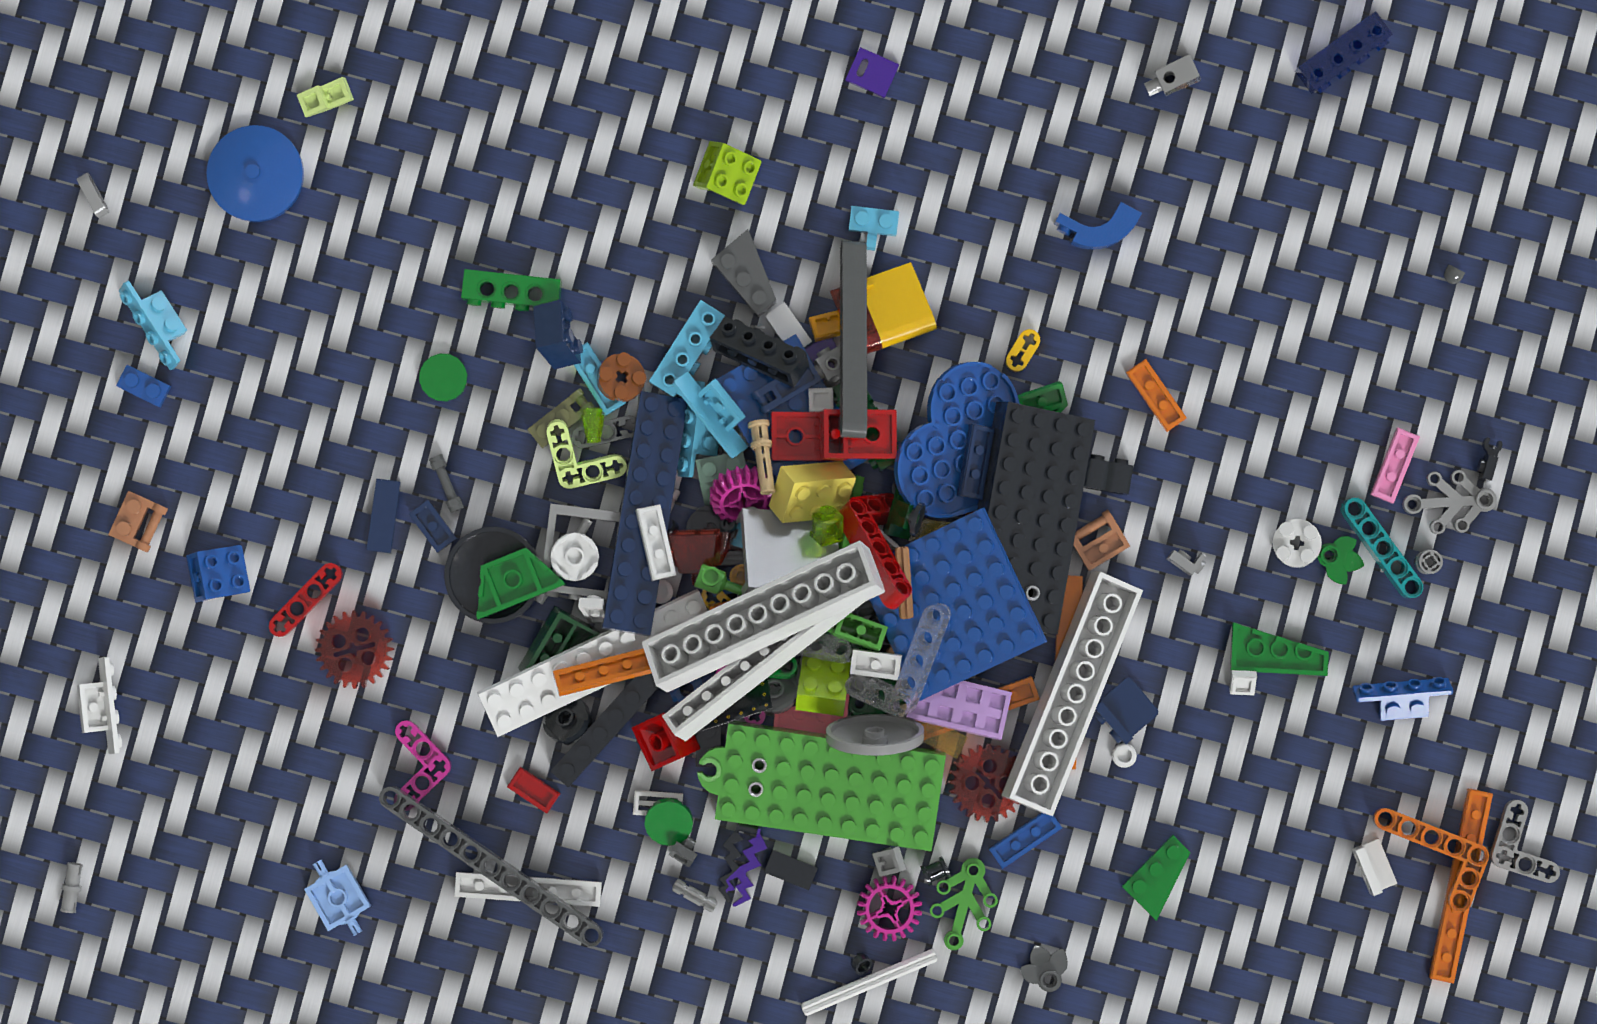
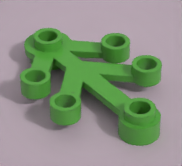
(964, 899)

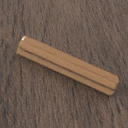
(903, 559)

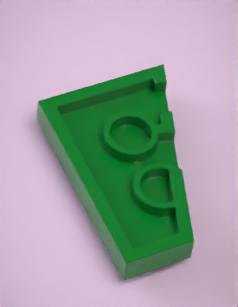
(1157, 876)

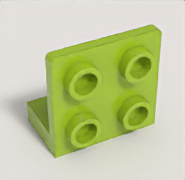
(727, 172)

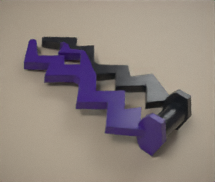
(740, 871)

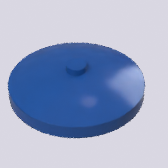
(255, 173)

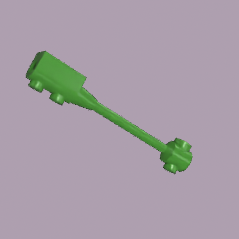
(852, 627)

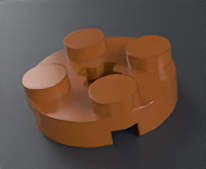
(634, 376)

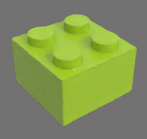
(822, 686)

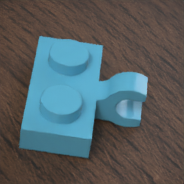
(873, 222)

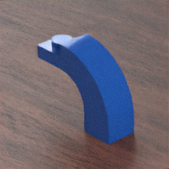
(1102, 236)

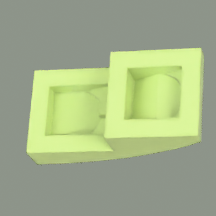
(325, 97)

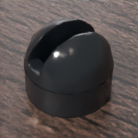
(858, 966)

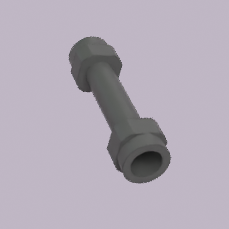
(438, 464)

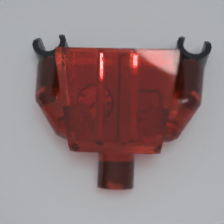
(699, 547)

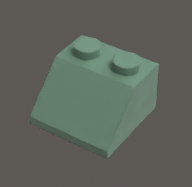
(710, 467)

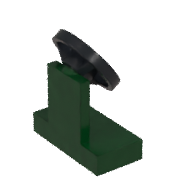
(904, 519)

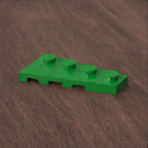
(1273, 654)

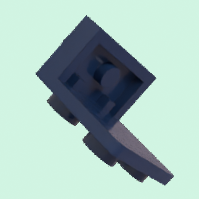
(1125, 711)

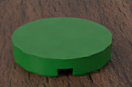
(443, 377)
(668, 822)

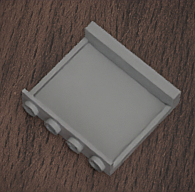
(775, 547)

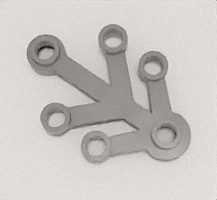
(1453, 501)

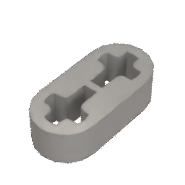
(93, 195)

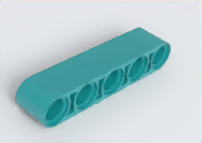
(1392, 553)

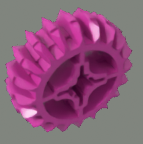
(727, 490)
(908, 898)

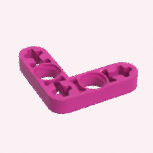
(427, 761)

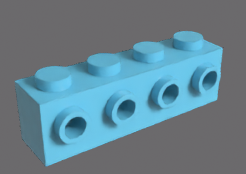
(687, 348)

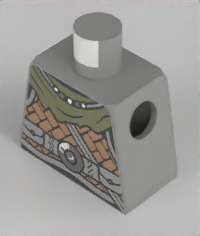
(1184, 72)

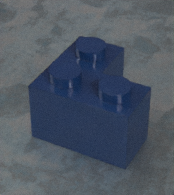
(554, 335)

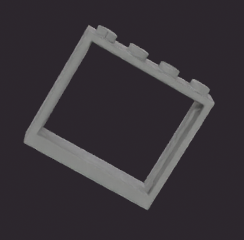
(555, 509)

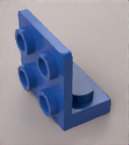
(218, 573)

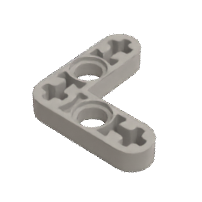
(1510, 846)

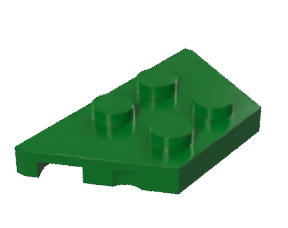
(513, 581)

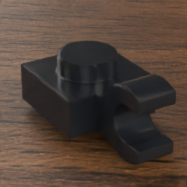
(1487, 466)

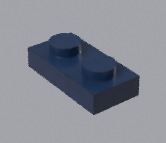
(433, 526)

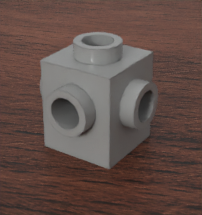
(824, 371)

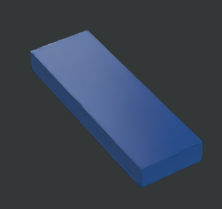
(1024, 839)

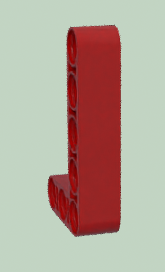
(861, 524)

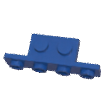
(1403, 698)

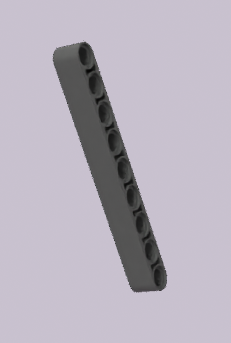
(853, 339)

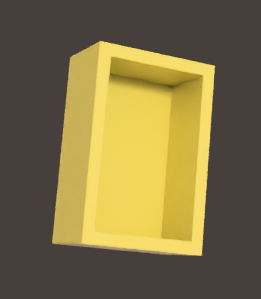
(808, 487)

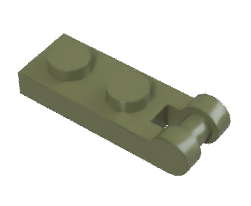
(562, 412)

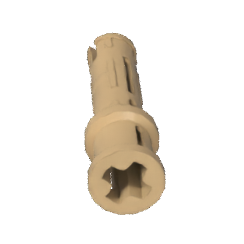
(758, 445)

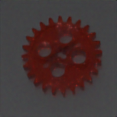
(360, 670)
(972, 797)

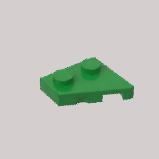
(1048, 397)

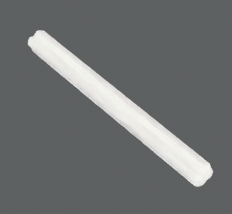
(869, 982)

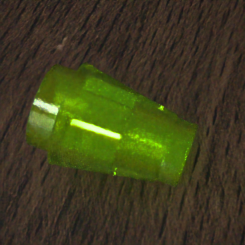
(593, 424)

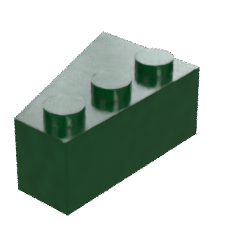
(557, 635)

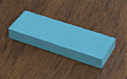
(588, 371)

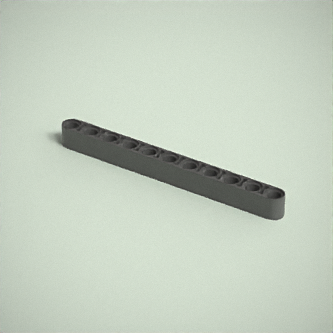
(483, 856)

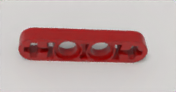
(303, 597)

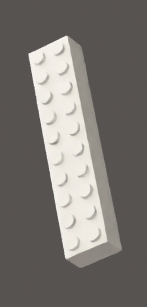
(763, 616)
(1072, 693)

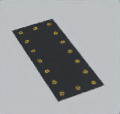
(753, 702)

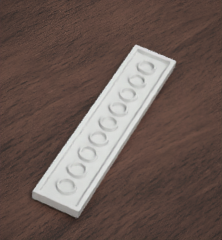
(534, 690)

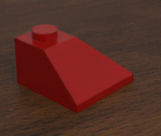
(660, 743)

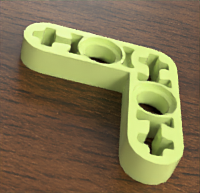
(571, 464)

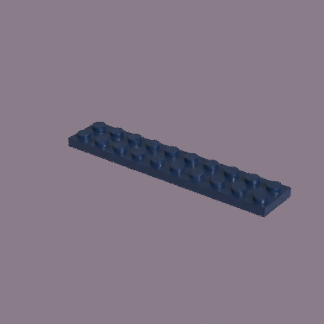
(647, 483)

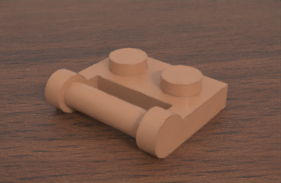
(131, 517)
(1102, 547)

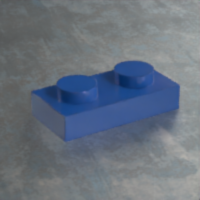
(143, 386)

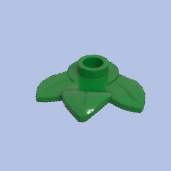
(1343, 559)

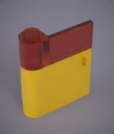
(894, 308)

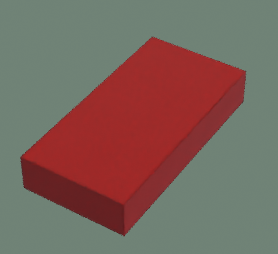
(533, 790)

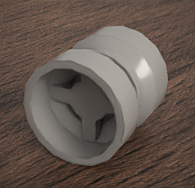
(1423, 562)

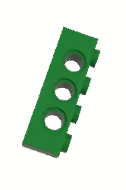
(475, 280)

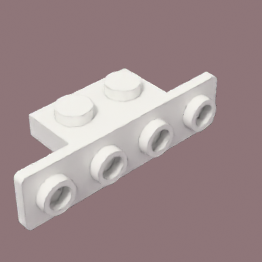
(98, 707)

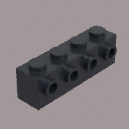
(759, 351)

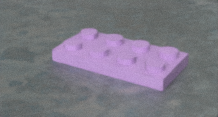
(966, 709)

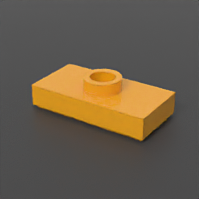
(825, 325)

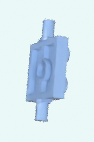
(337, 897)

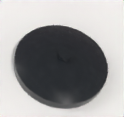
(464, 567)

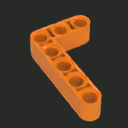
(1440, 845)

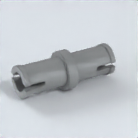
(71, 887)

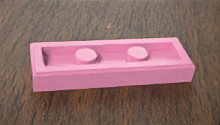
(1394, 465)

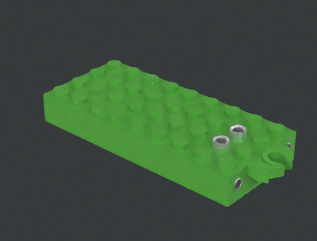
(808, 787)

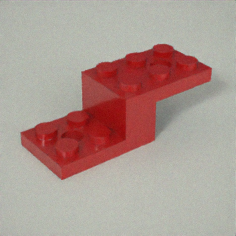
(822, 436)

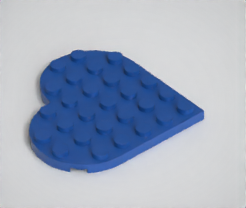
(933, 453)

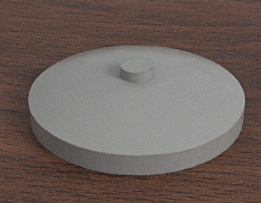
(874, 734)

